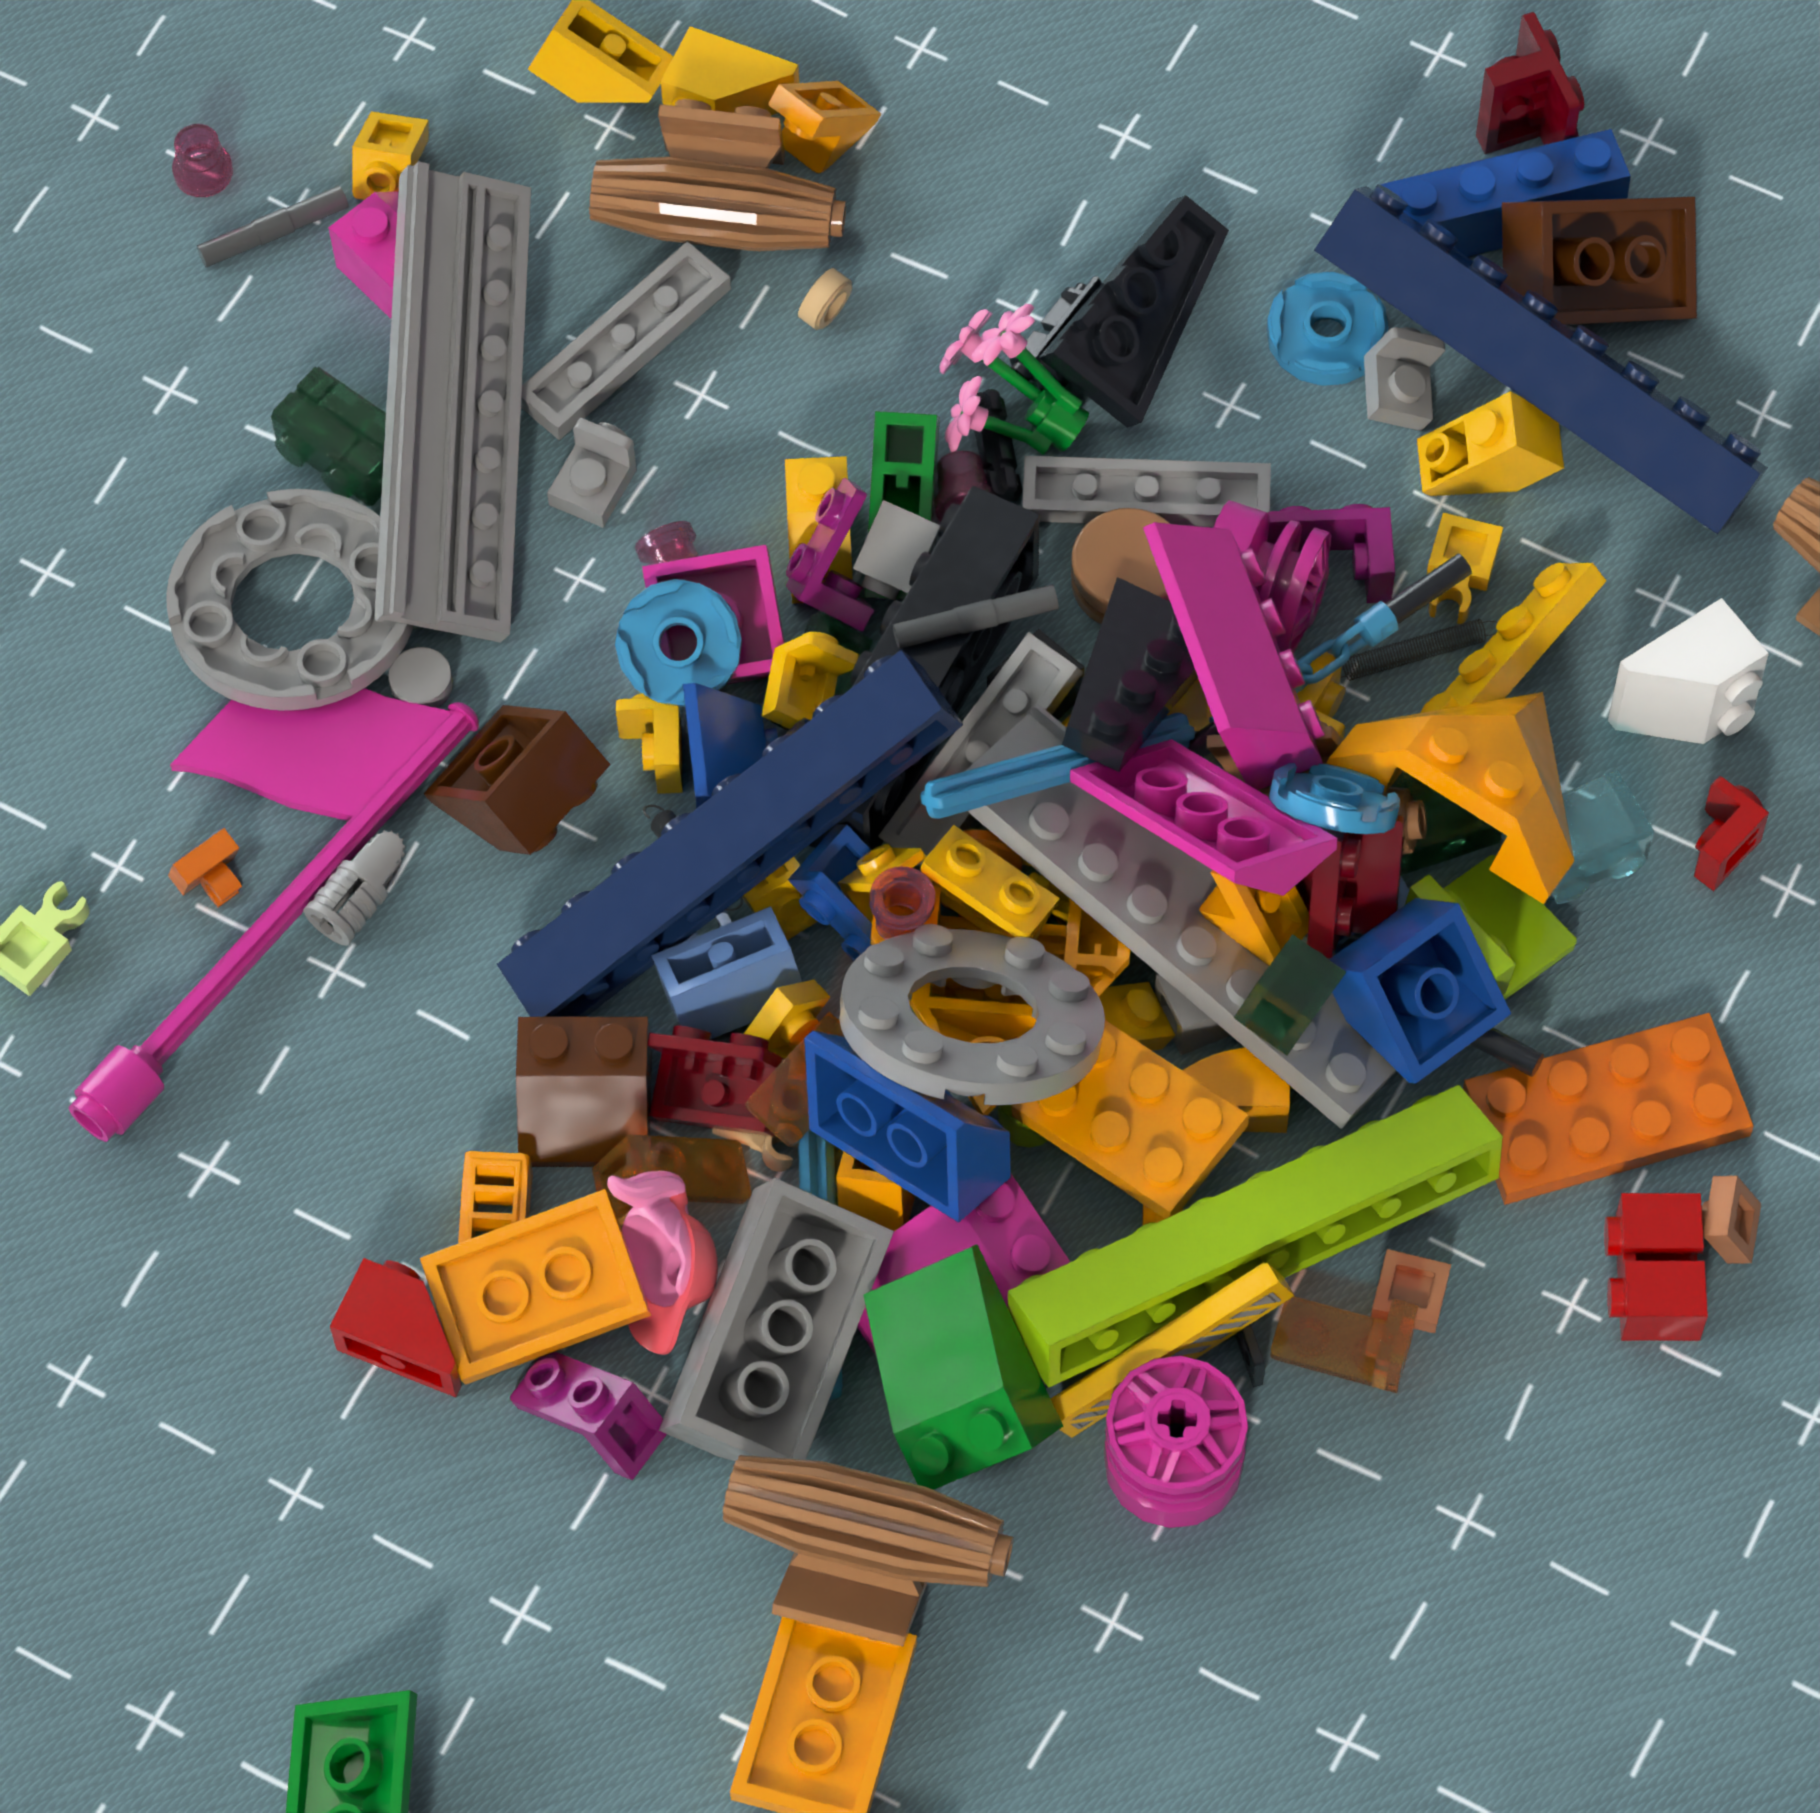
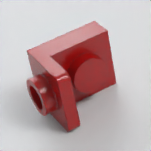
(1732, 834)

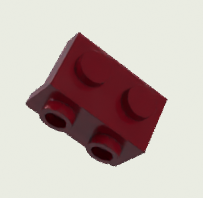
(710, 1080)

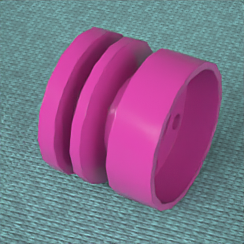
(1293, 577)
(1170, 1477)

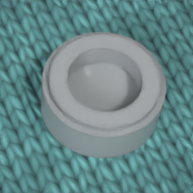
(421, 677)

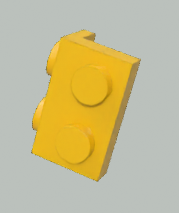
(987, 887)

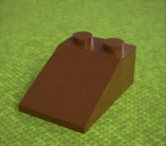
(1604, 257)

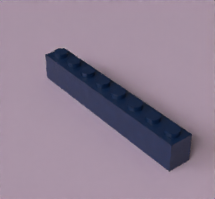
(1541, 357)
(731, 840)

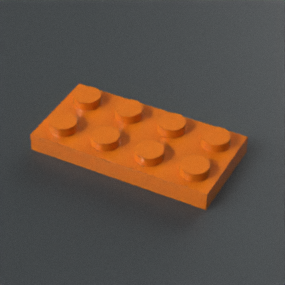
(1612, 1107)

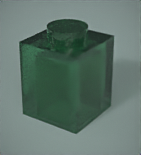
(1289, 994)

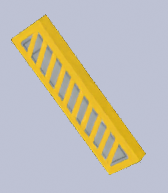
(1185, 1336)

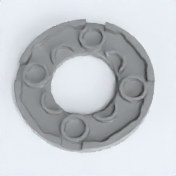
(242, 539)
(1016, 1071)

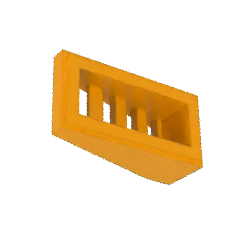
(494, 1169)

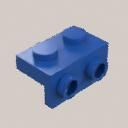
(822, 896)

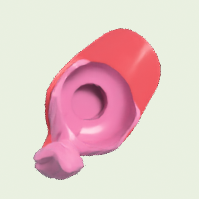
(669, 1252)

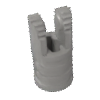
(365, 877)

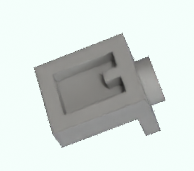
(1400, 377)
(594, 472)

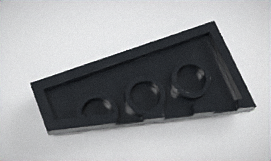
(1135, 318)
(1131, 677)

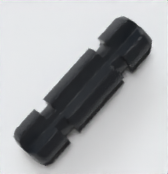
(998, 451)

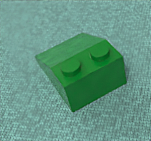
(956, 1371)

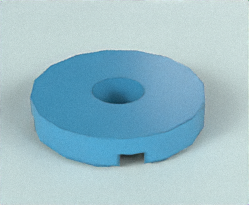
(1318, 357)
(671, 605)
(1334, 799)

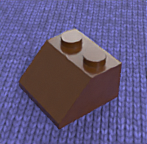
(519, 778)
(581, 1087)

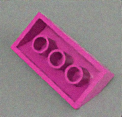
(1236, 649)

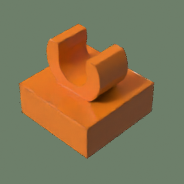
(208, 866)

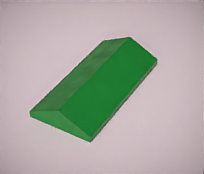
(353, 1755)

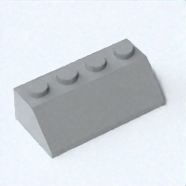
(776, 1326)

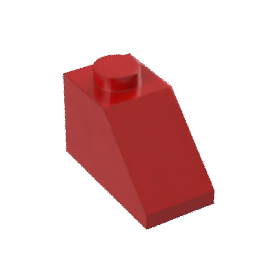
(395, 1326)

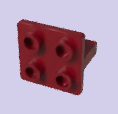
(1528, 94)
(1353, 886)

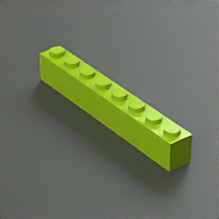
(1276, 1217)

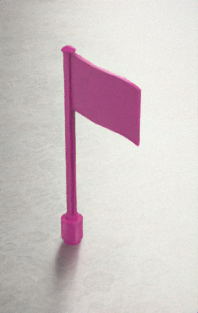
(330, 760)

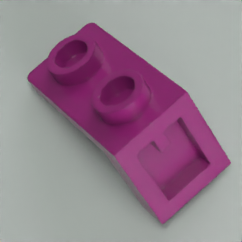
(1353, 528)
(809, 563)
(595, 1404)

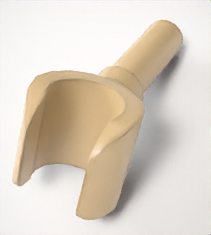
(771, 1158)

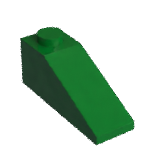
(904, 466)

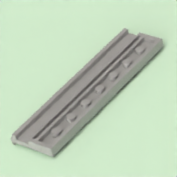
(453, 403)
(1151, 903)

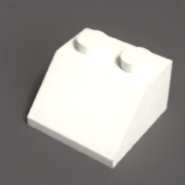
(1691, 680)

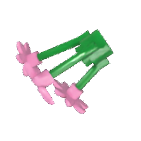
(1054, 413)

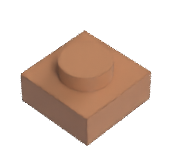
(1731, 1219)
(1413, 1281)

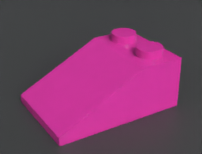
(1003, 1227)

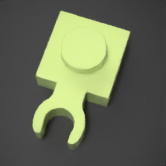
(35, 943)

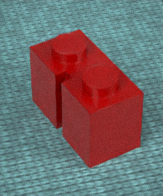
(1659, 1279)

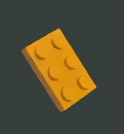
(1139, 1124)
(535, 1286)
(822, 1721)

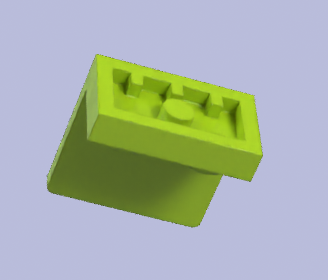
(1510, 926)

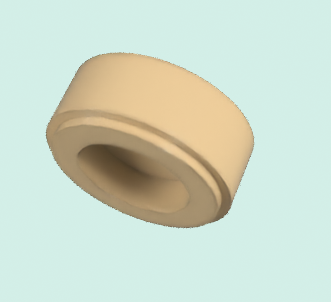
(825, 299)

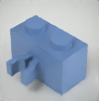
(727, 973)

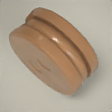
(1109, 549)

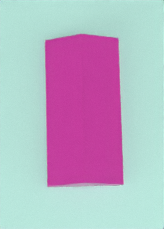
(1210, 816)

